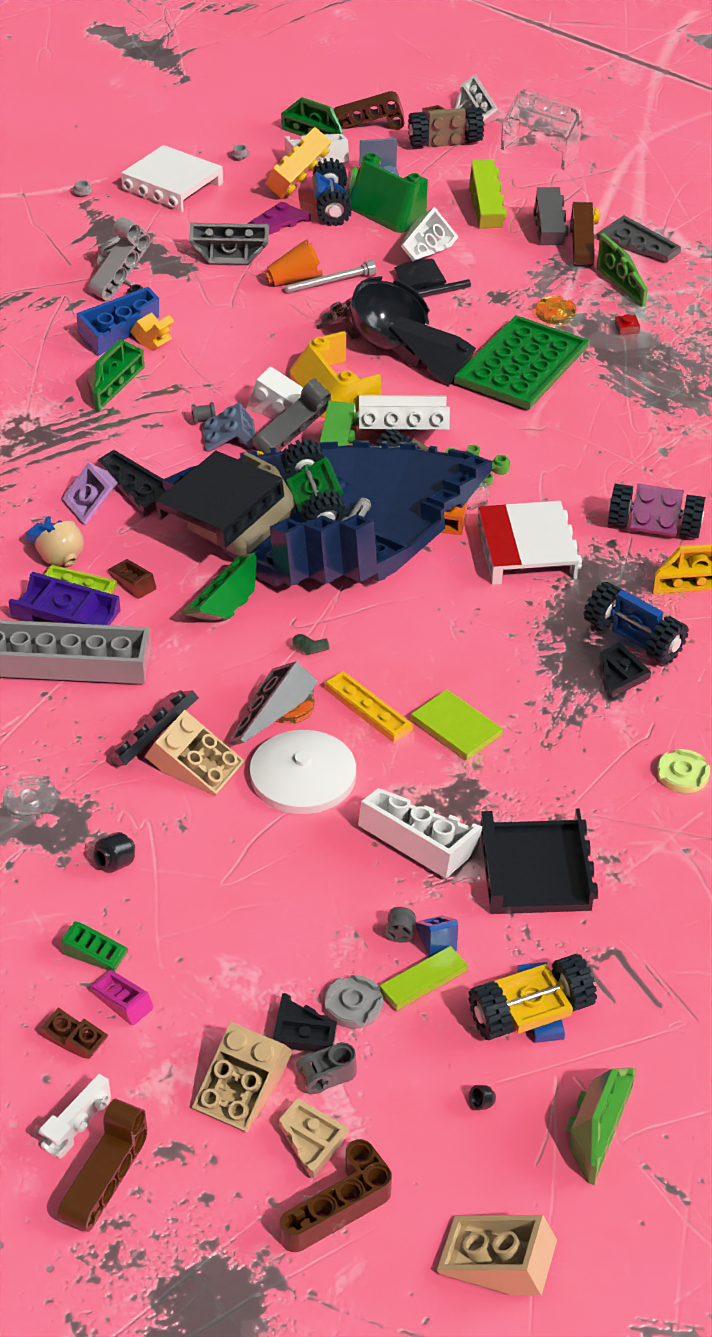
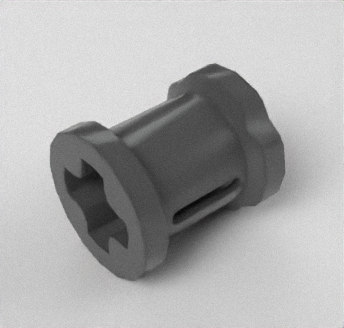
(202, 412)

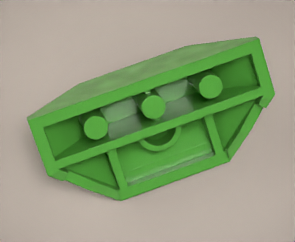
(598, 1119)

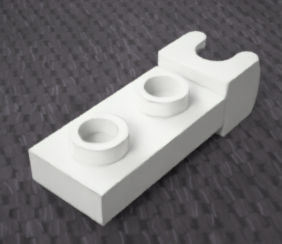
(75, 1118)

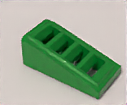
(81, 934)

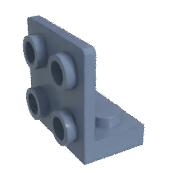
(384, 148)
(229, 424)

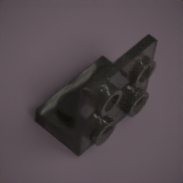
(339, 313)

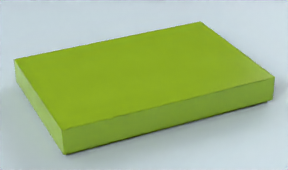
(456, 724)

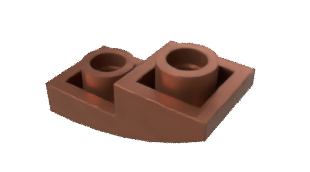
(74, 1036)

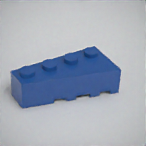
(114, 319)

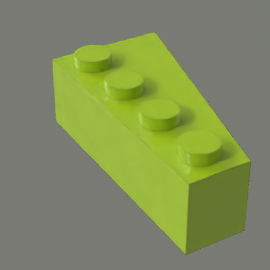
(486, 194)

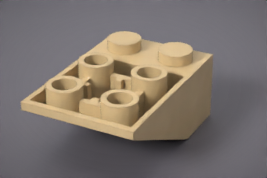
(194, 755)
(242, 1076)

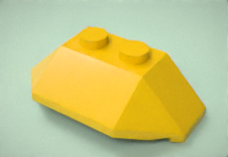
(685, 570)

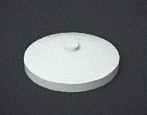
(303, 771)

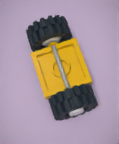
(532, 997)

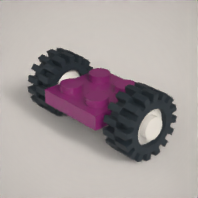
(656, 510)

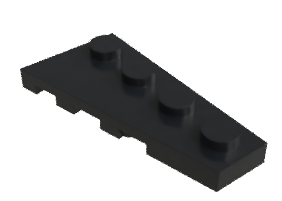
(134, 480)
(152, 726)

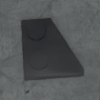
(622, 669)
(303, 1027)

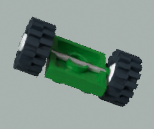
(313, 481)

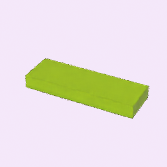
(84, 579)
(423, 978)

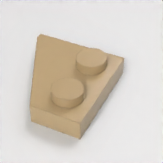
(312, 1135)

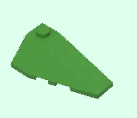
(621, 270)

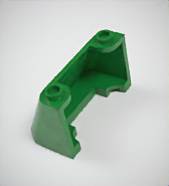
(388, 197)

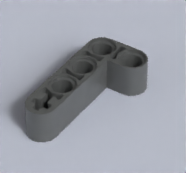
(294, 419)

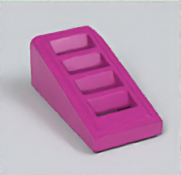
(130, 1010)

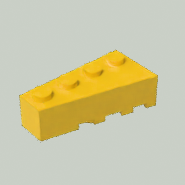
(298, 162)

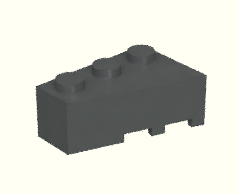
(550, 216)

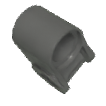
(327, 1067)

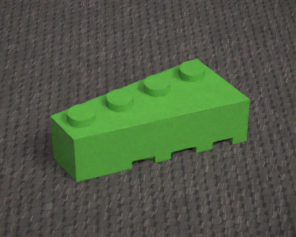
(340, 423)

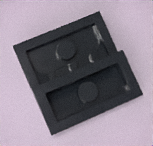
(420, 274)

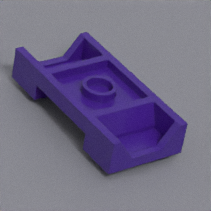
(64, 602)

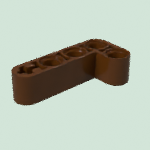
(367, 114)
(582, 233)
(106, 1167)
(301, 1224)

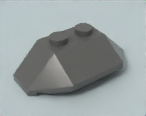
(229, 242)

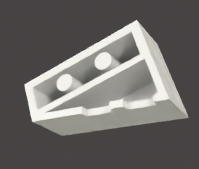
(338, 147)
(273, 394)

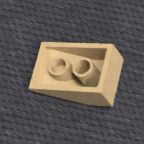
(500, 1252)

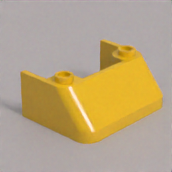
(316, 364)

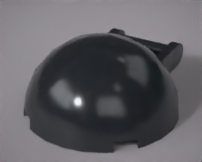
(378, 304)

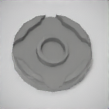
(354, 1001)

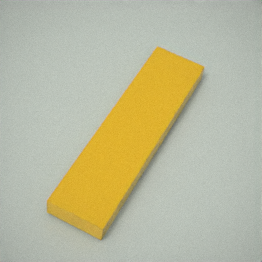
(368, 706)

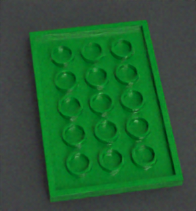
(521, 362)

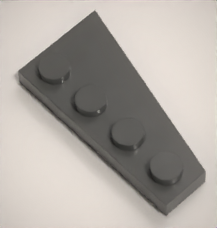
(640, 239)

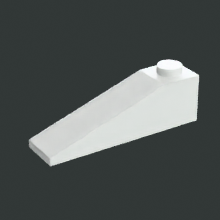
(428, 235)

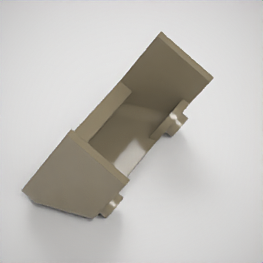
(261, 528)

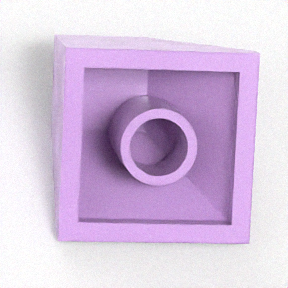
(89, 491)

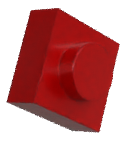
(627, 324)

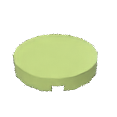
(683, 771)

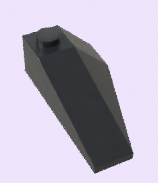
(439, 350)

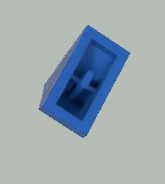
(438, 933)

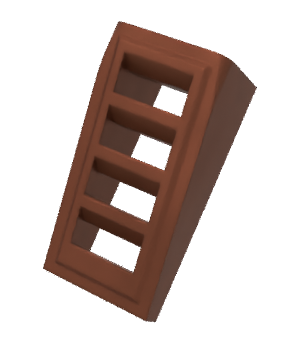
(135, 580)

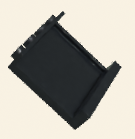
(222, 496)
(537, 865)

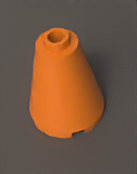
(294, 266)

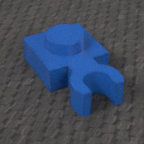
(38, 528)

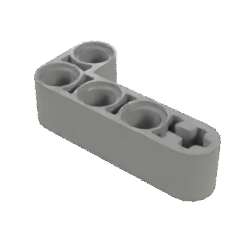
(121, 259)

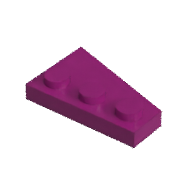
(280, 216)

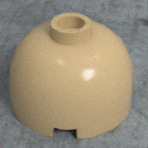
(61, 545)

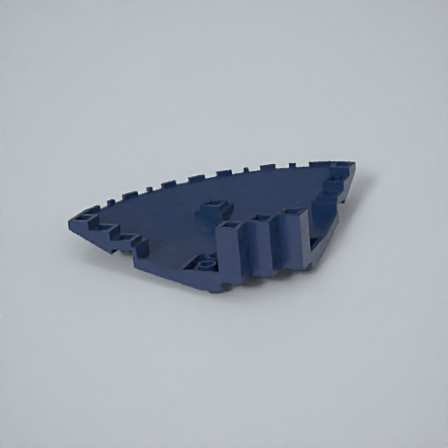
(408, 503)

